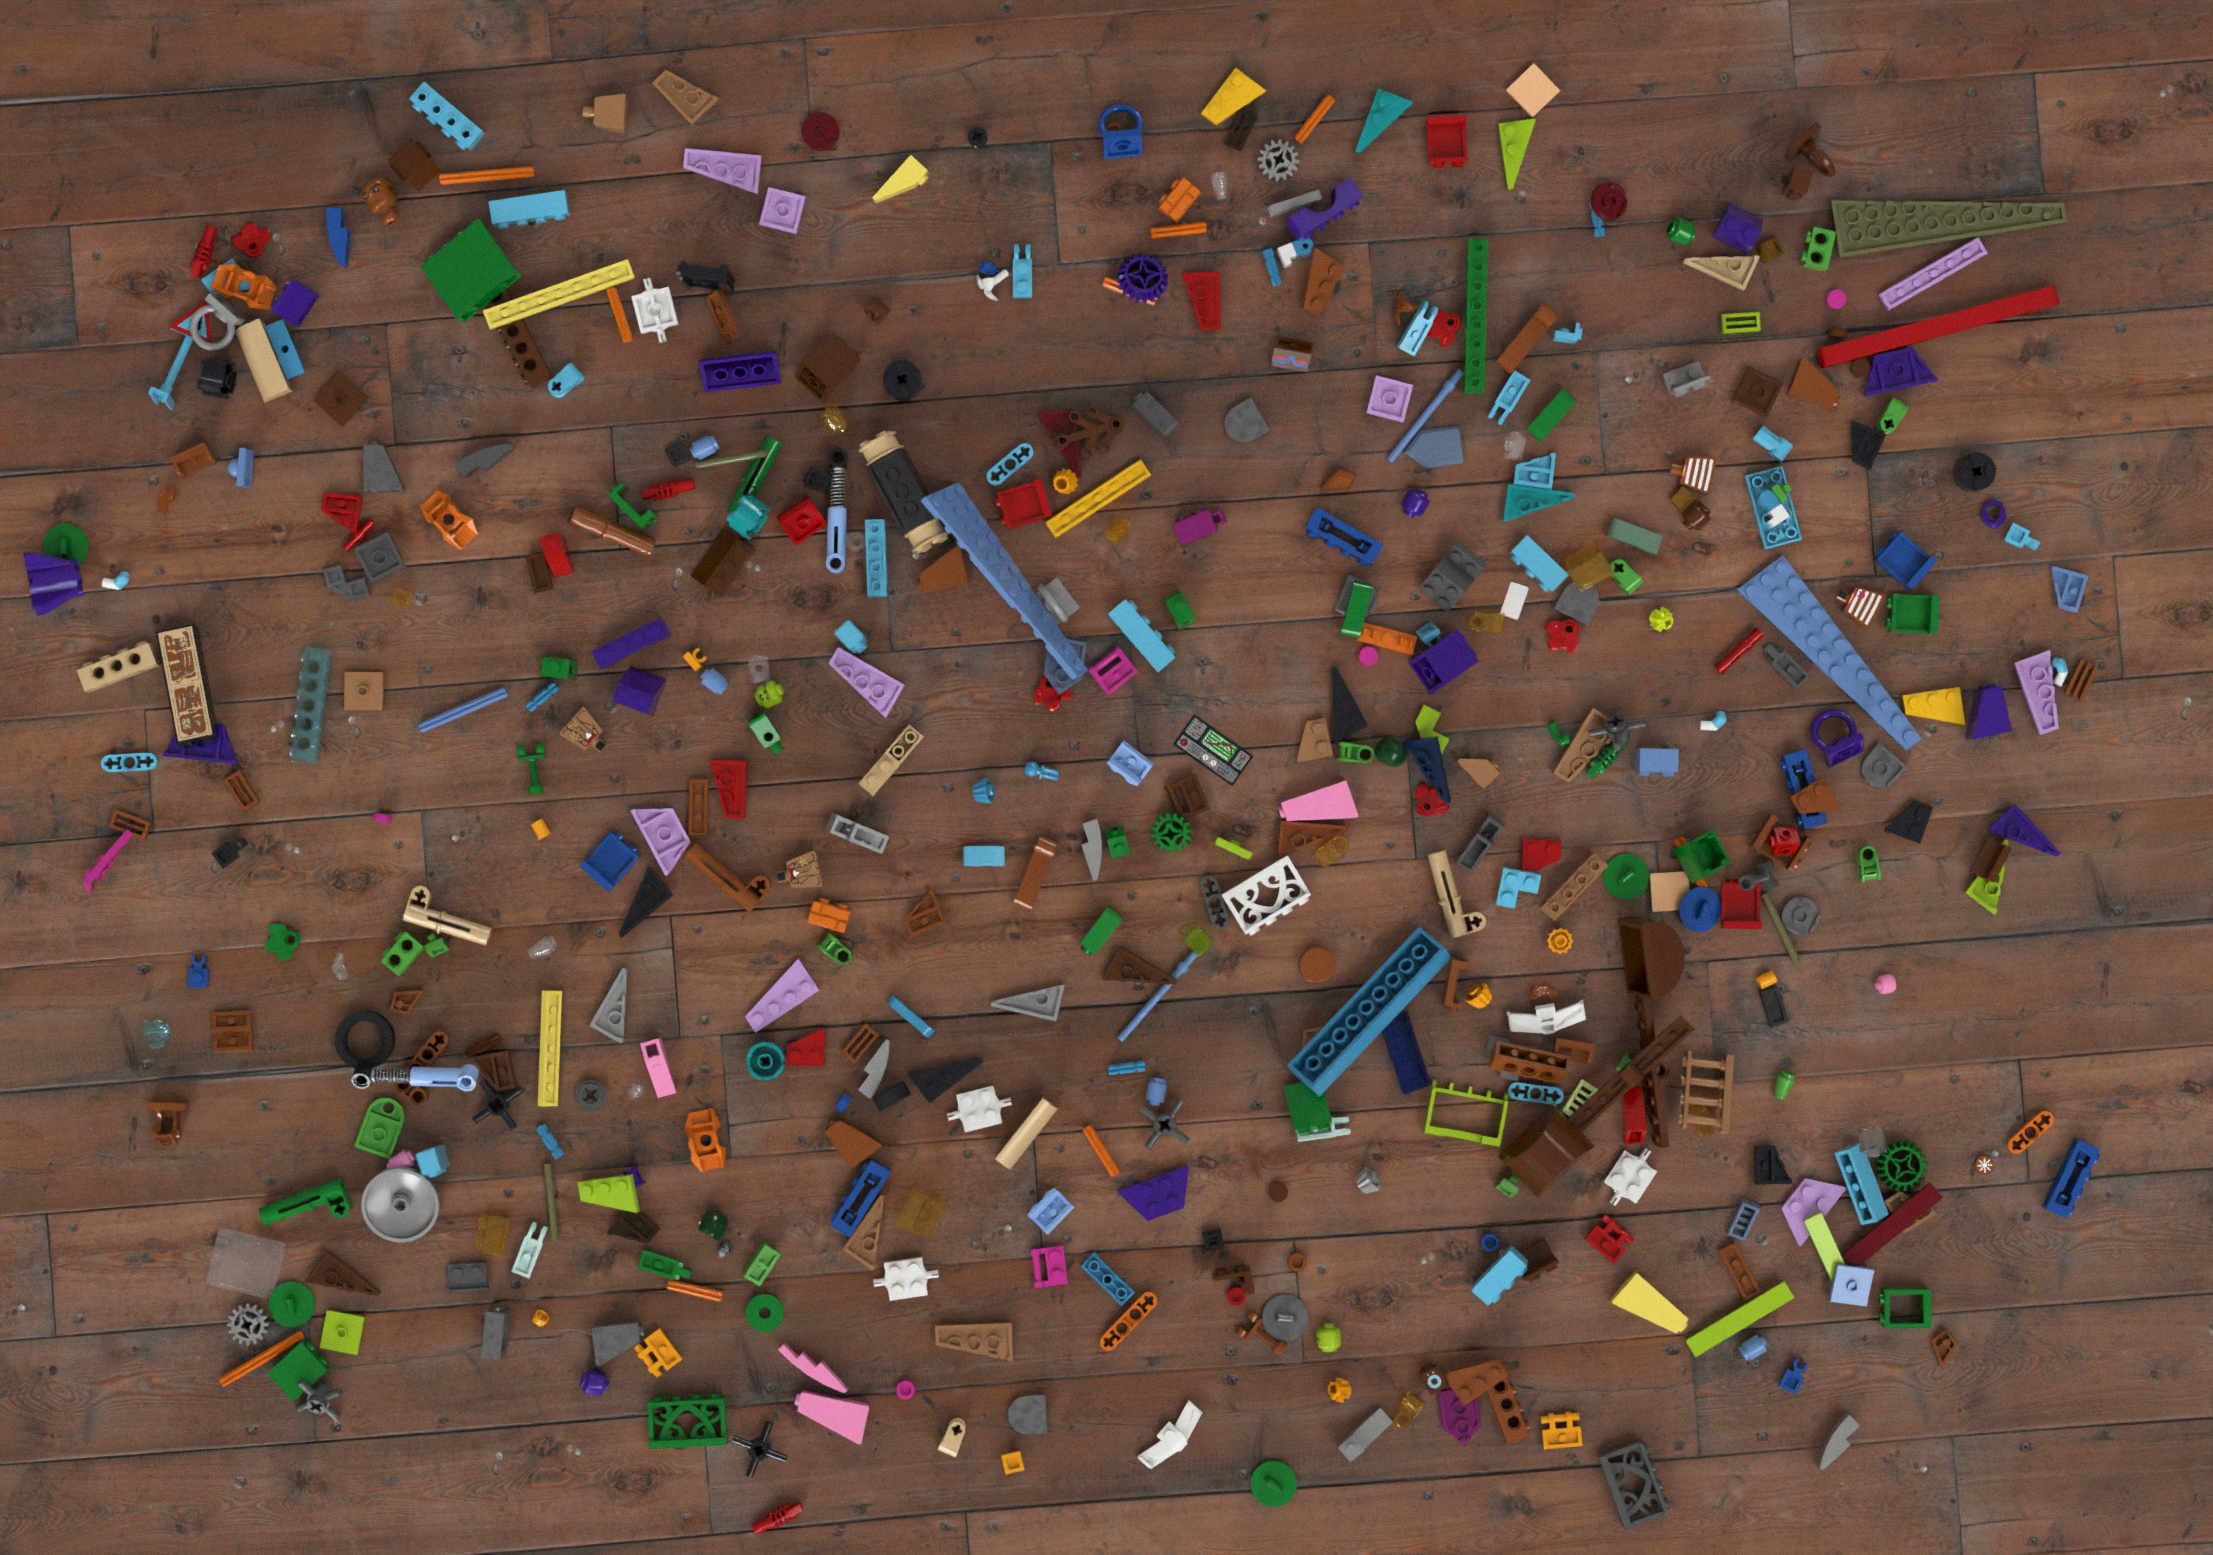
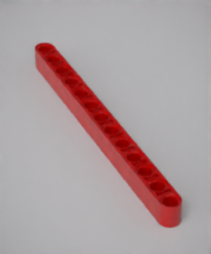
(1938, 326)

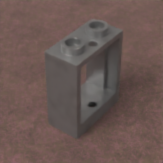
(495, 1332)

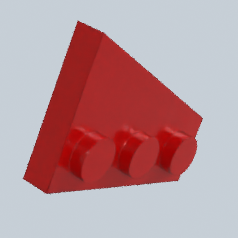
(1205, 295)
(732, 786)

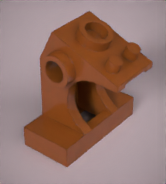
(162, 1135)

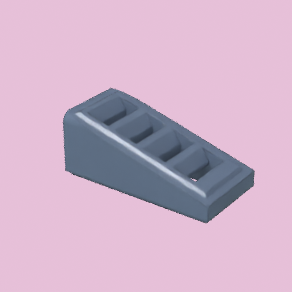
(1744, 1202)

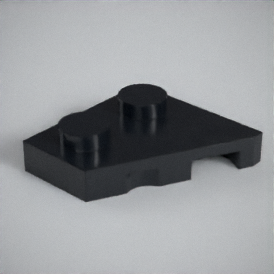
(1865, 444)
(1911, 822)
(1769, 1167)

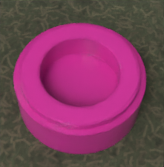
(1836, 299)
(1368, 656)
(382, 818)
(905, 1389)

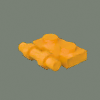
(662, 1349)
(1564, 1436)

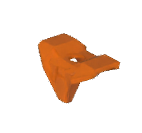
(228, 280)
(463, 527)
(699, 1124)

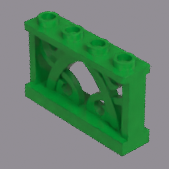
(710, 1436)

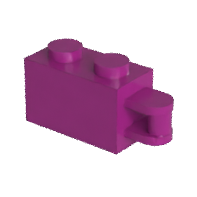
(1197, 526)

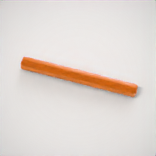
(486, 175)
(261, 1358)

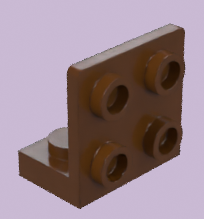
(1539, 1259)
(1239, 1270)

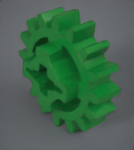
(1170, 824)

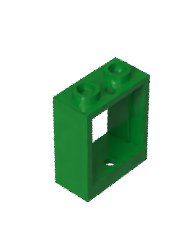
(1925, 1307)

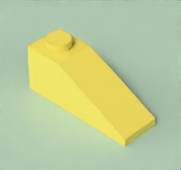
(907, 177)

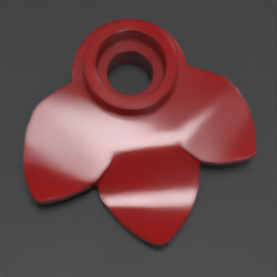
(250, 237)
(1442, 330)
(1562, 638)
(1049, 695)
(1429, 796)

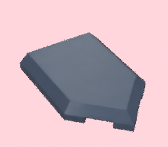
(1436, 447)
(1056, 674)

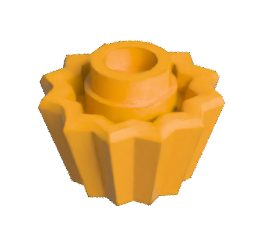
(1065, 481)
(1559, 940)
(1479, 995)

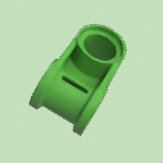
(1893, 413)
(1627, 578)
(1353, 753)
(1868, 865)
(834, 948)

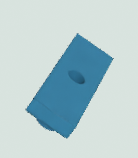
(280, 339)
(1099, 1270)

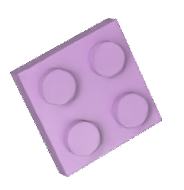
(782, 210)
(1389, 399)

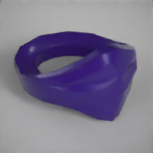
(1993, 523)

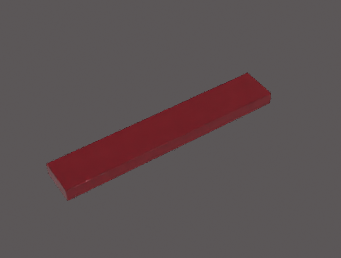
(1892, 1225)

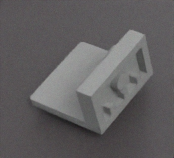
(1684, 378)

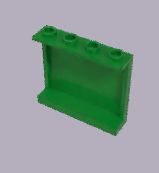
(470, 270)

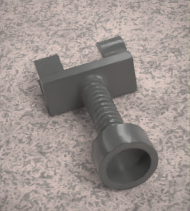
(1749, 881)

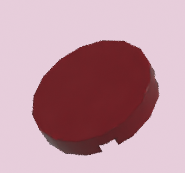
(820, 131)
(1608, 201)

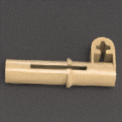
(420, 916)
(1455, 921)

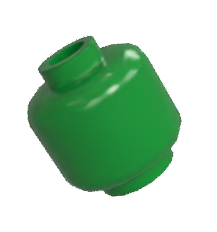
(1681, 231)

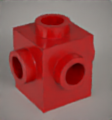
(1784, 841)

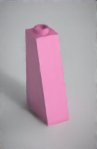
(1325, 803)
(836, 1413)

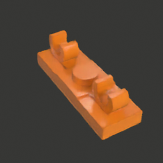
(1387, 638)

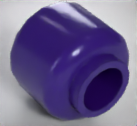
(1415, 502)
(594, 1382)

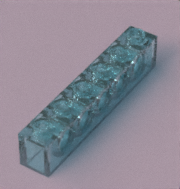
(316, 715)

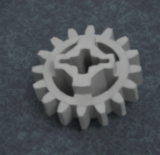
(1286, 164)
(245, 1317)

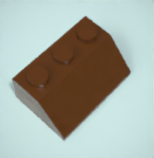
(722, 563)

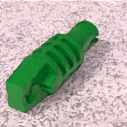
(1603, 760)

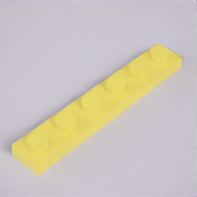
(549, 1048)

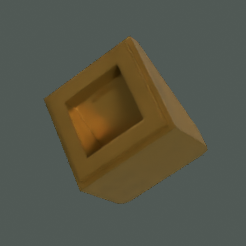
(1769, 250)

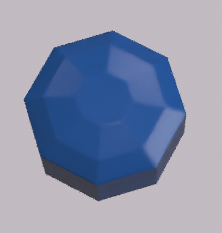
(987, 268)
(843, 1102)
(1489, 1242)

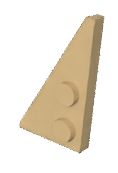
(1731, 270)

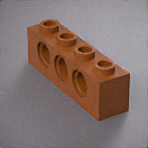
(1529, 1062)
(1521, 1428)

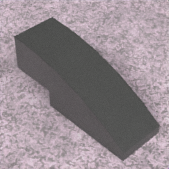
(483, 459)
(1480, 843)

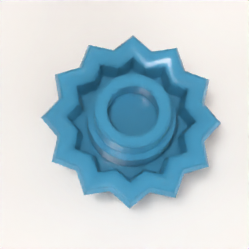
(984, 791)

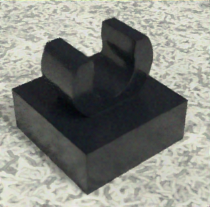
(1213, 1239)

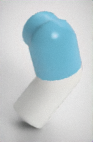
(117, 583)
(2062, 671)
(1716, 723)

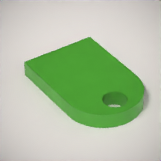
(381, 1129)

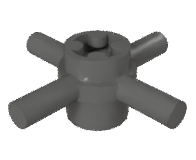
(1618, 728)
(1163, 1116)
(318, 1399)

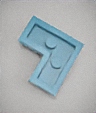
(1514, 880)

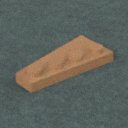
(1582, 747)
(979, 1338)

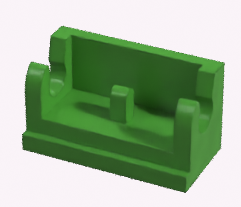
(761, 1263)

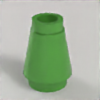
(1783, 1084)

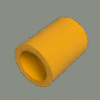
(540, 829)
(1766, 979)

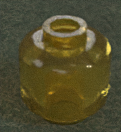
(834, 420)

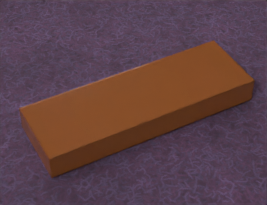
(698, 807)
(1739, 1271)

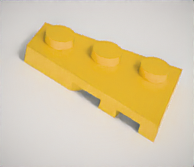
(1232, 96)
(1936, 705)

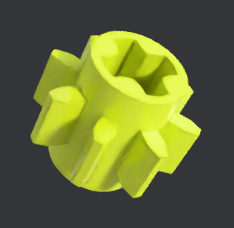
(1661, 619)

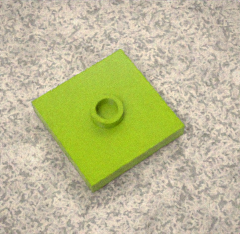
(1234, 847)
(342, 1332)

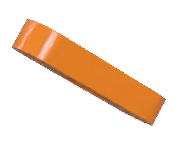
(2022, 1145)

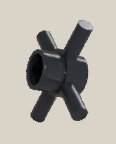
(505, 1100)

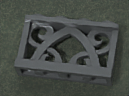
(1625, 1510)

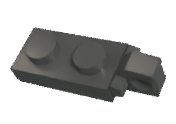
(1786, 666)

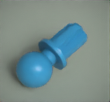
(1033, 769)

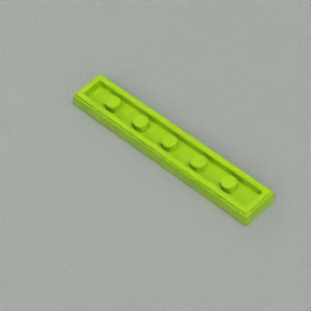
(1739, 1318)

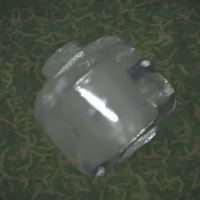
(636, 1089)

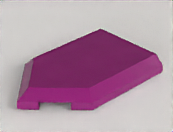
(1459, 1419)

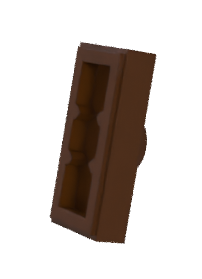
(539, 572)

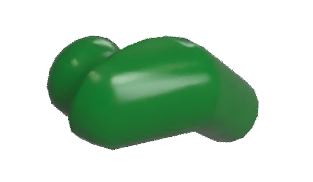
(1555, 732)

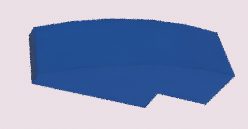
(338, 235)

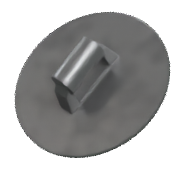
(1285, 1317)

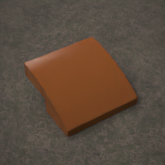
(232, 1031)

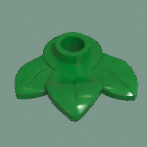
(279, 941)

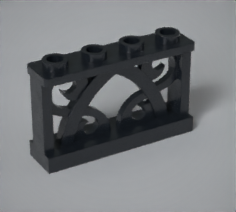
(706, 277)

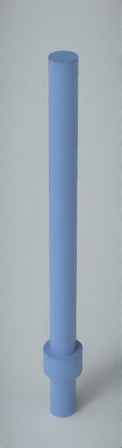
(1448, 386)
(1181, 969)

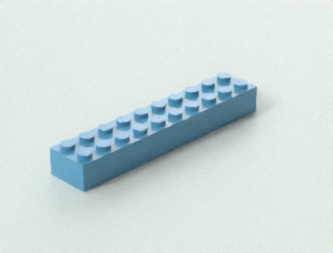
(1369, 1011)

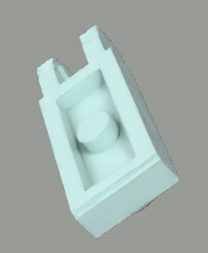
(1329, 1133)
(529, 1252)

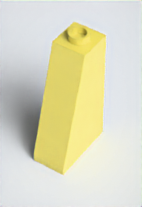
(1645, 1301)

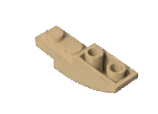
(891, 760)

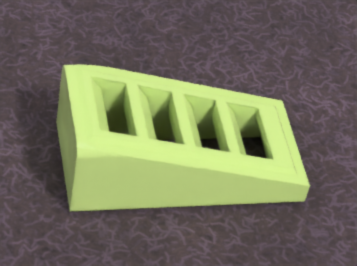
(1569, 1102)

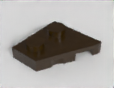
(634, 1227)

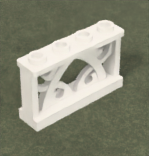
(1276, 870)

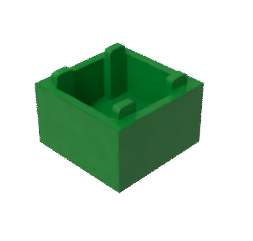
(1702, 856)

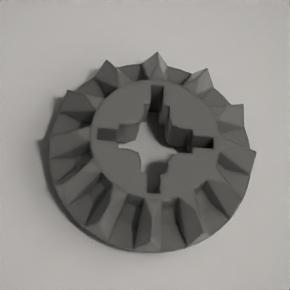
(581, 1094)

